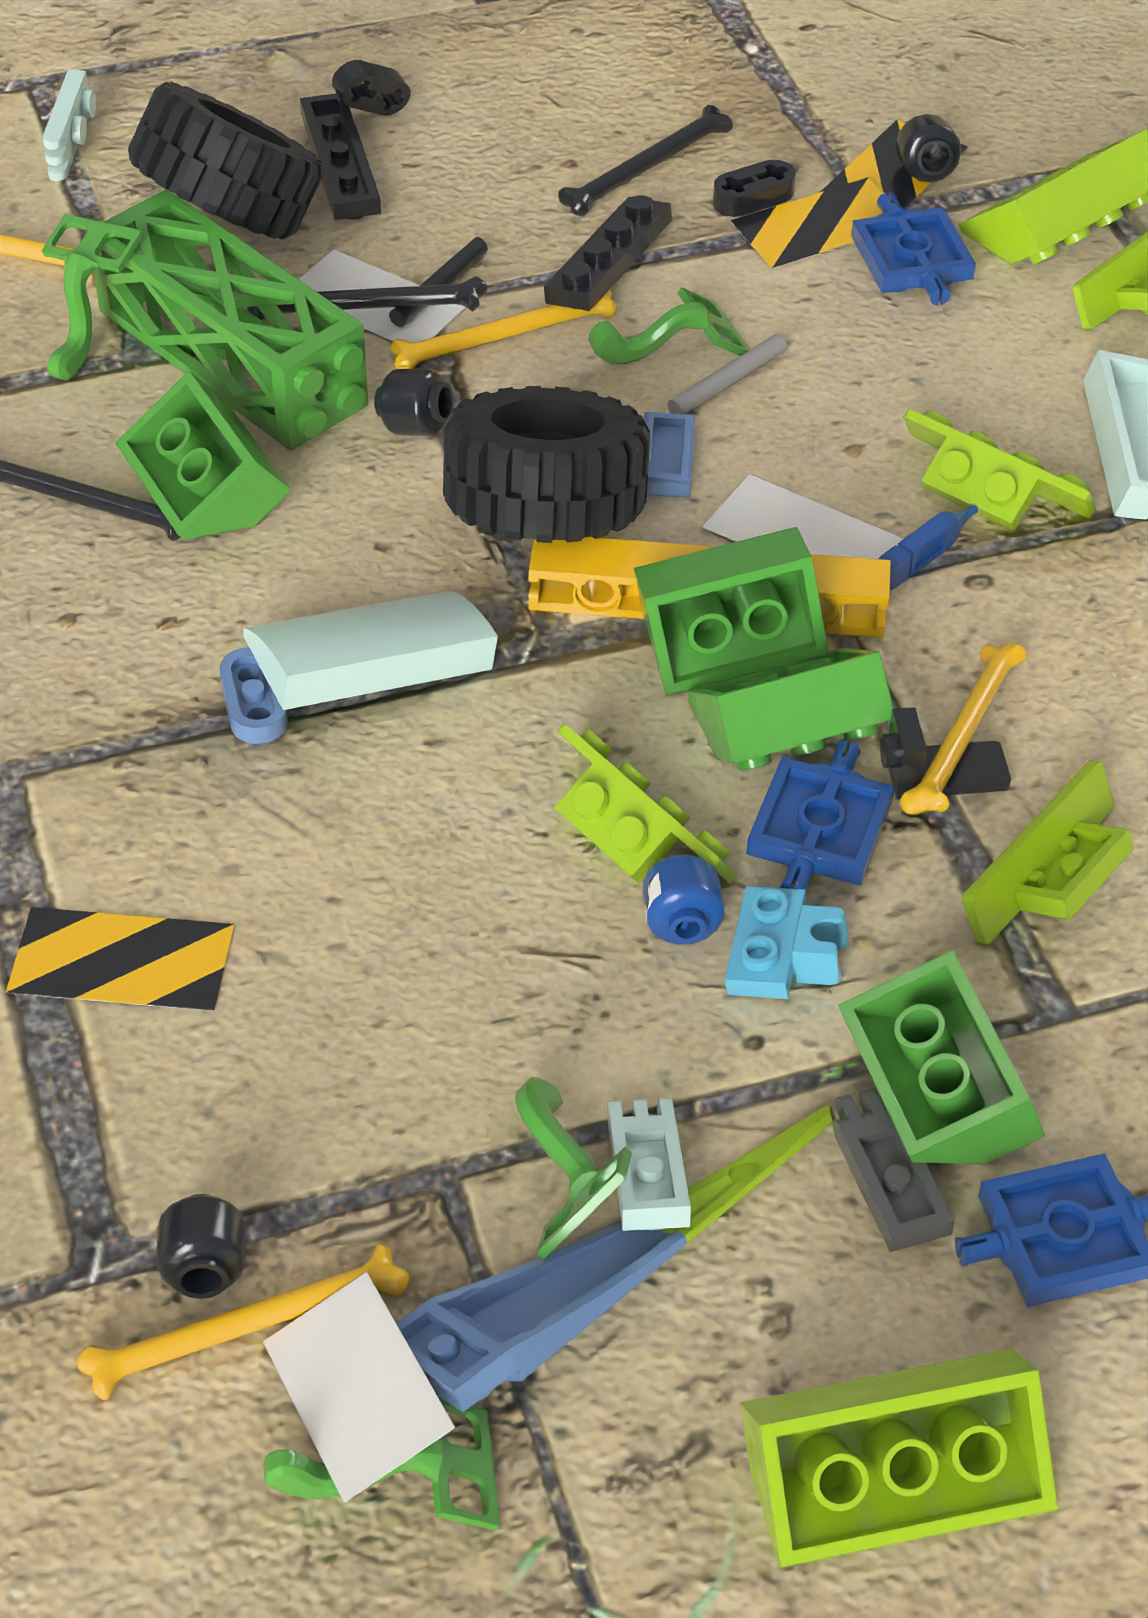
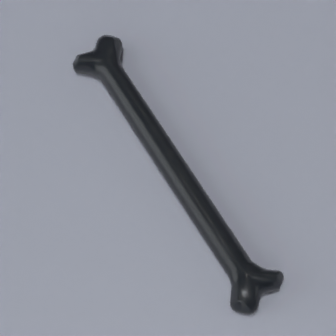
(580, 198)
(463, 294)
(86, 495)

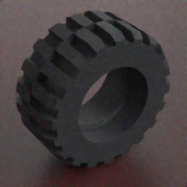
(225, 161)
(545, 463)

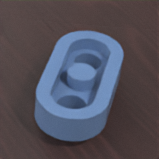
(249, 700)

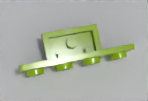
(1114, 285)
(977, 473)
(623, 819)
(1053, 860)

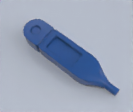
(925, 544)

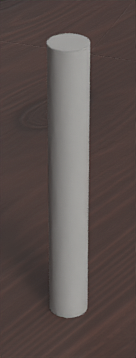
(727, 375)

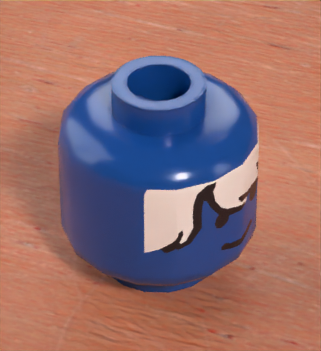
(680, 896)

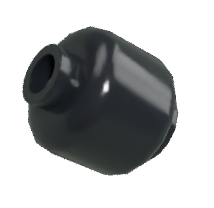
(928, 148)
(414, 402)
(201, 1245)

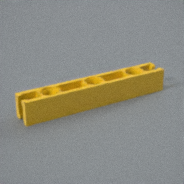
(601, 581)

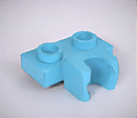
(784, 938)

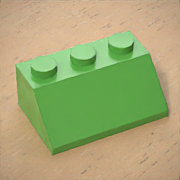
(201, 462)
(732, 610)
(793, 706)
(941, 1067)

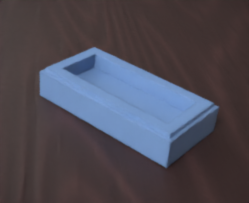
(670, 453)

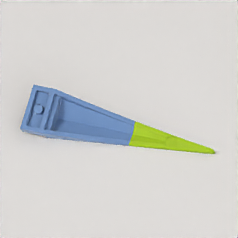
(525, 1315)

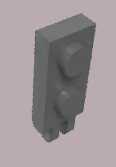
(895, 1189)

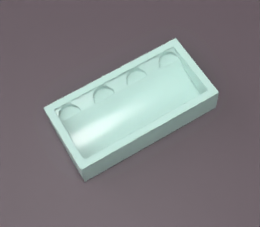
(1119, 413)
(372, 648)

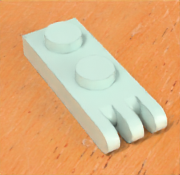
(68, 123)
(656, 1184)

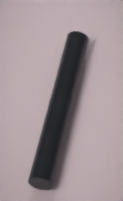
(444, 275)

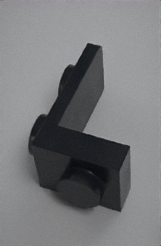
(908, 759)

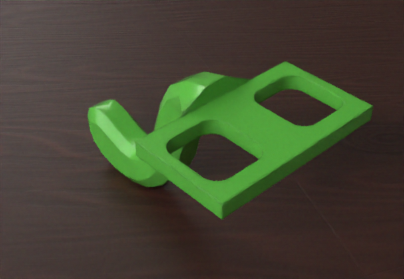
(78, 266)
(617, 349)
(589, 1187)
(301, 1477)

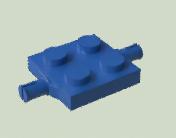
(912, 249)
(821, 819)
(1062, 1230)

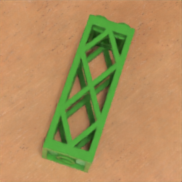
(312, 375)

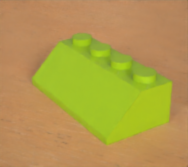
(1065, 203)
(900, 1456)

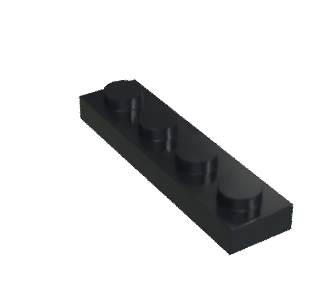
(345, 165)
(608, 253)

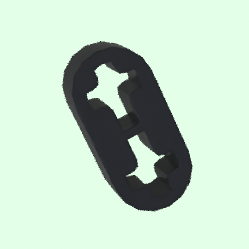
(371, 87)
(754, 188)

